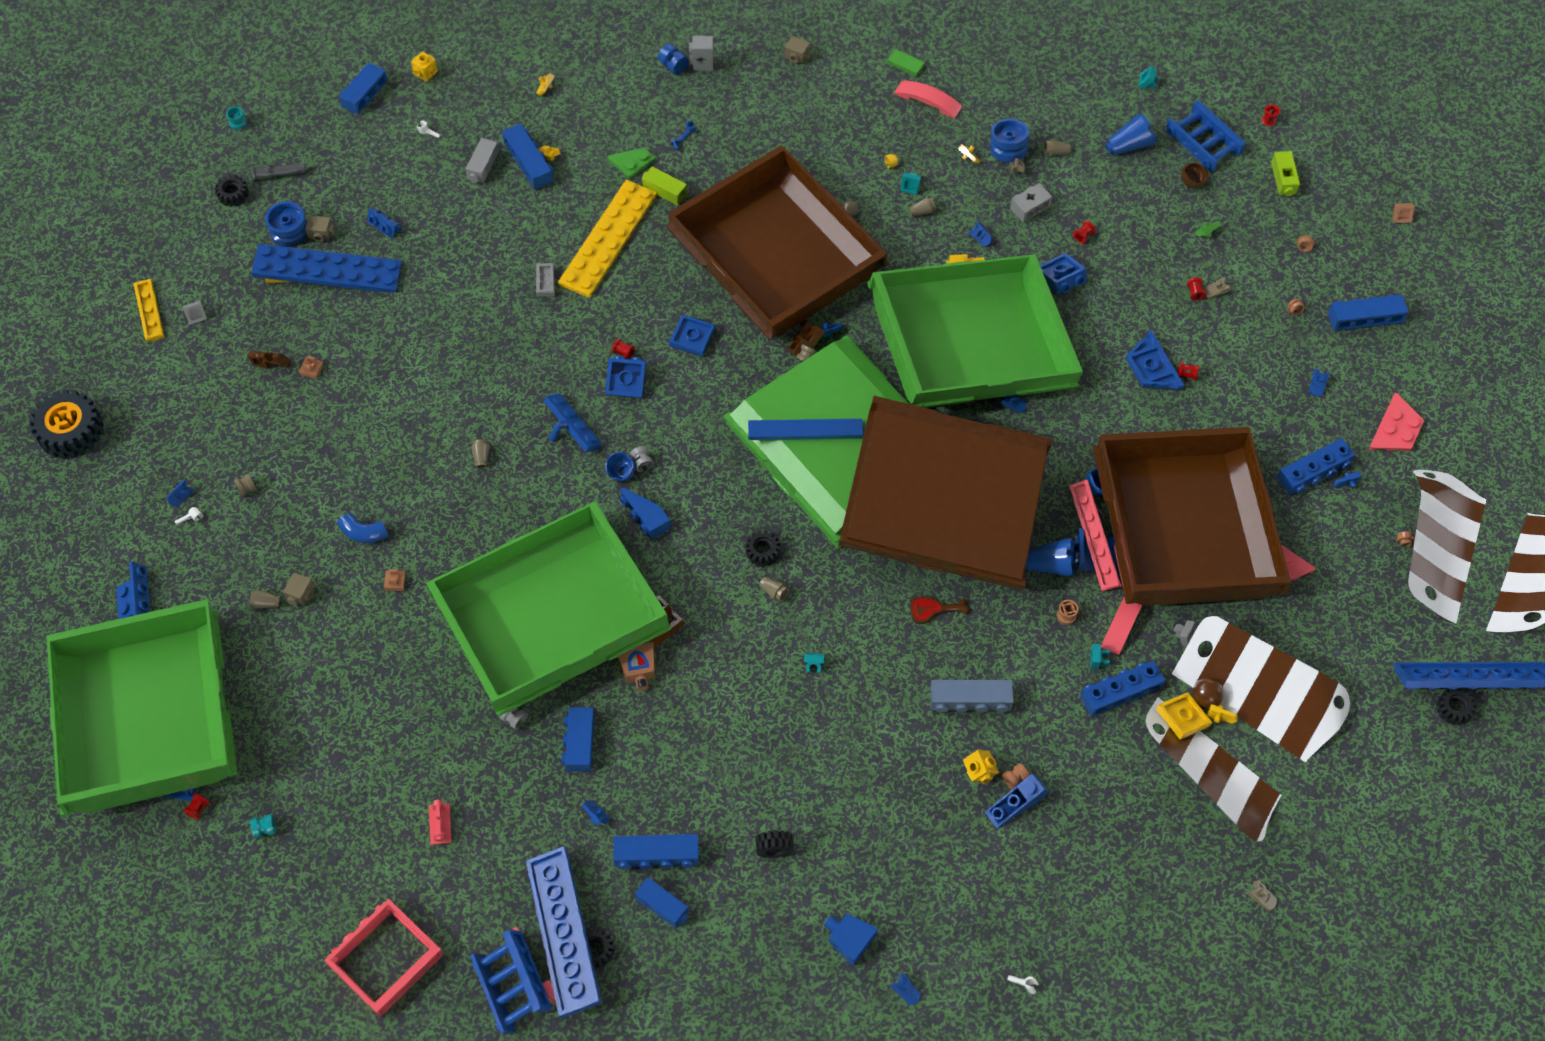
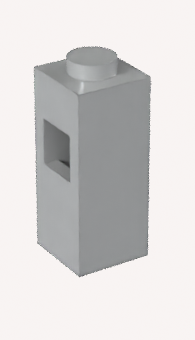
(482, 160)

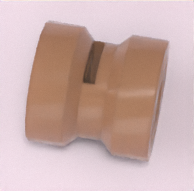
(1065, 616)
(1016, 776)

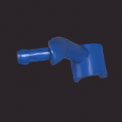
(689, 129)

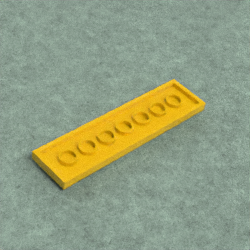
(607, 238)

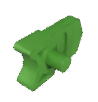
(1207, 229)

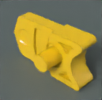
(545, 83)
(549, 152)
(968, 152)
(1218, 713)

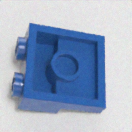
(1063, 273)
(625, 377)

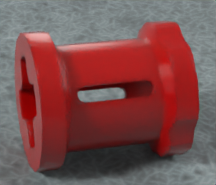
(1275, 112)
(1084, 232)
(1196, 289)
(623, 349)
(1194, 369)
(196, 806)

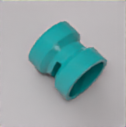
(236, 118)
(263, 826)

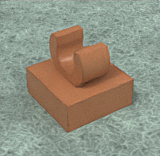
(1403, 213)
(311, 367)
(395, 580)

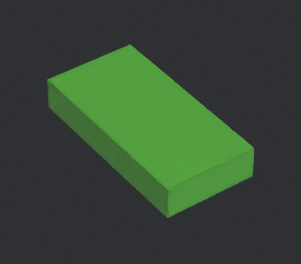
(905, 62)

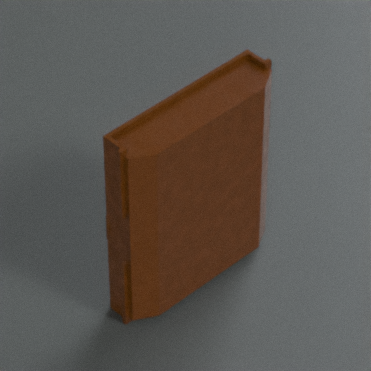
(776, 241)
(945, 493)
(1190, 516)

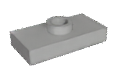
(545, 279)

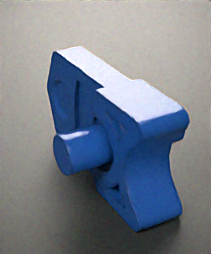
(981, 234)
(829, 329)
(1318, 383)
(1013, 403)
(1349, 479)
(179, 494)
(596, 813)
(906, 989)

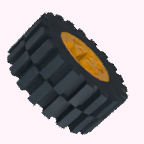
(62, 437)

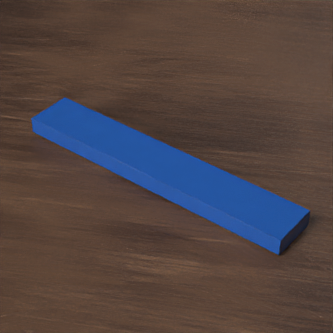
(805, 429)

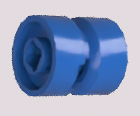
(673, 59)

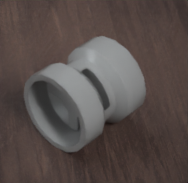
(641, 457)
(513, 717)

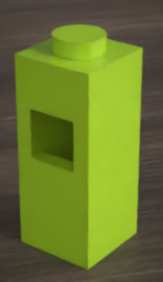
(1285, 173)
(665, 185)

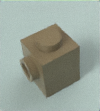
(797, 50)
(319, 228)
(298, 590)

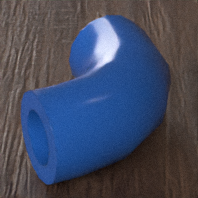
(362, 532)

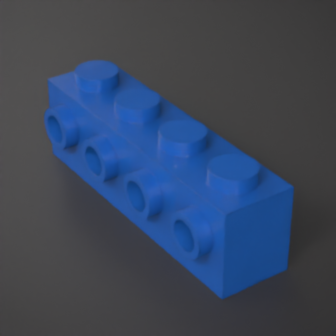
(527, 156)
(1367, 312)
(1316, 466)
(1122, 688)
(656, 851)

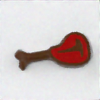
(925, 608)

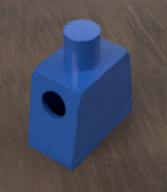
(850, 936)

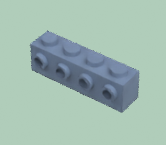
(971, 695)

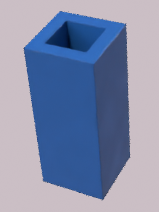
(662, 903)

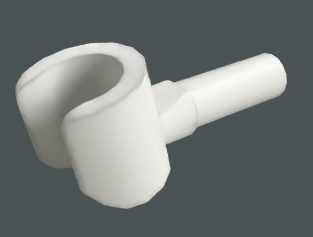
(424, 129)
(193, 513)
(1025, 982)

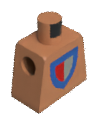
(638, 665)

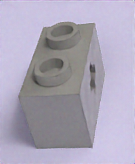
(702, 53)
(1030, 202)

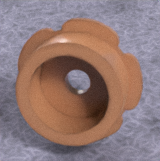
(1309, 245)
(1296, 304)
(1405, 538)

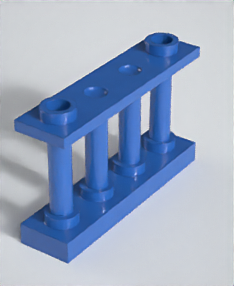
(1210, 123)
(529, 981)

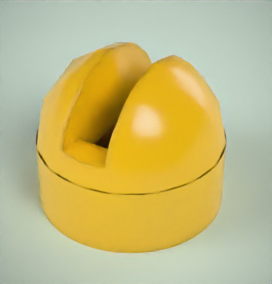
(892, 160)

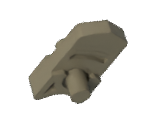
(1017, 166)
(1217, 288)
(1262, 896)

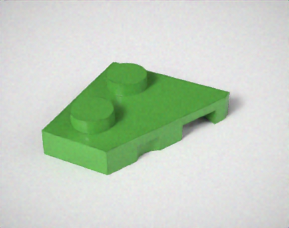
(632, 161)

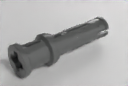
(269, 172)

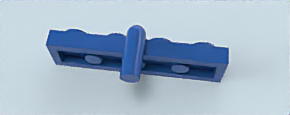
(572, 422)

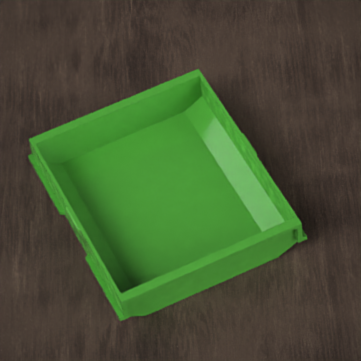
(974, 331)
(816, 472)
(548, 607)
(139, 708)

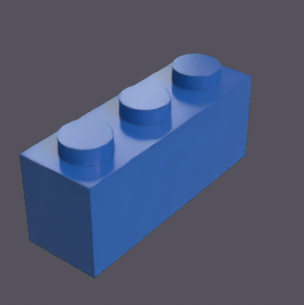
(363, 88)
(578, 739)

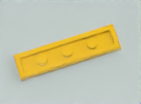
(148, 310)

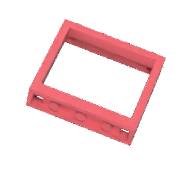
(406, 981)

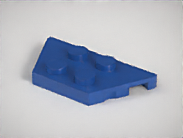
(1152, 365)

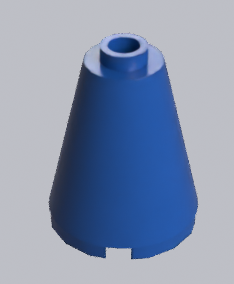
(1131, 136)
(1053, 558)

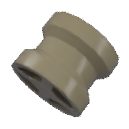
(805, 353)
(245, 485)

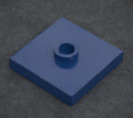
(692, 335)

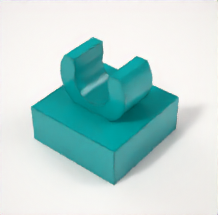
(1148, 78)
(910, 183)
(1096, 657)
(814, 658)

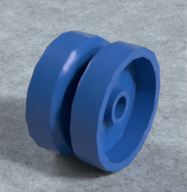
(1009, 140)
(286, 224)

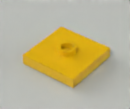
(1184, 715)

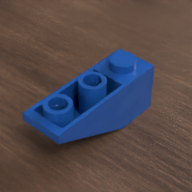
(649, 515)
(1018, 800)

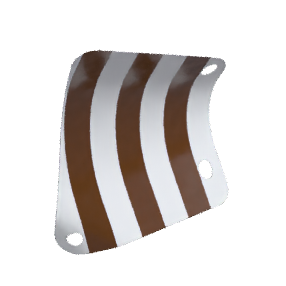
(1444, 550)
(1267, 692)

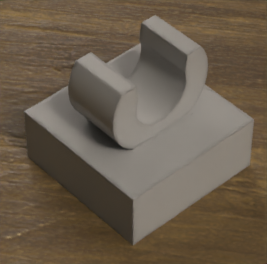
(194, 312)
(1185, 632)

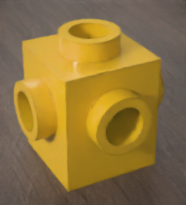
(424, 66)
(981, 766)

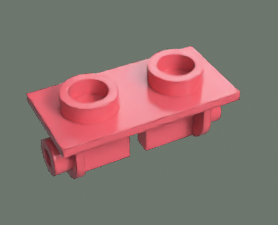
(440, 823)

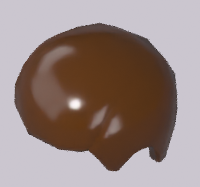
(1192, 172)
(1208, 692)

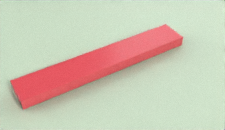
(1095, 536)

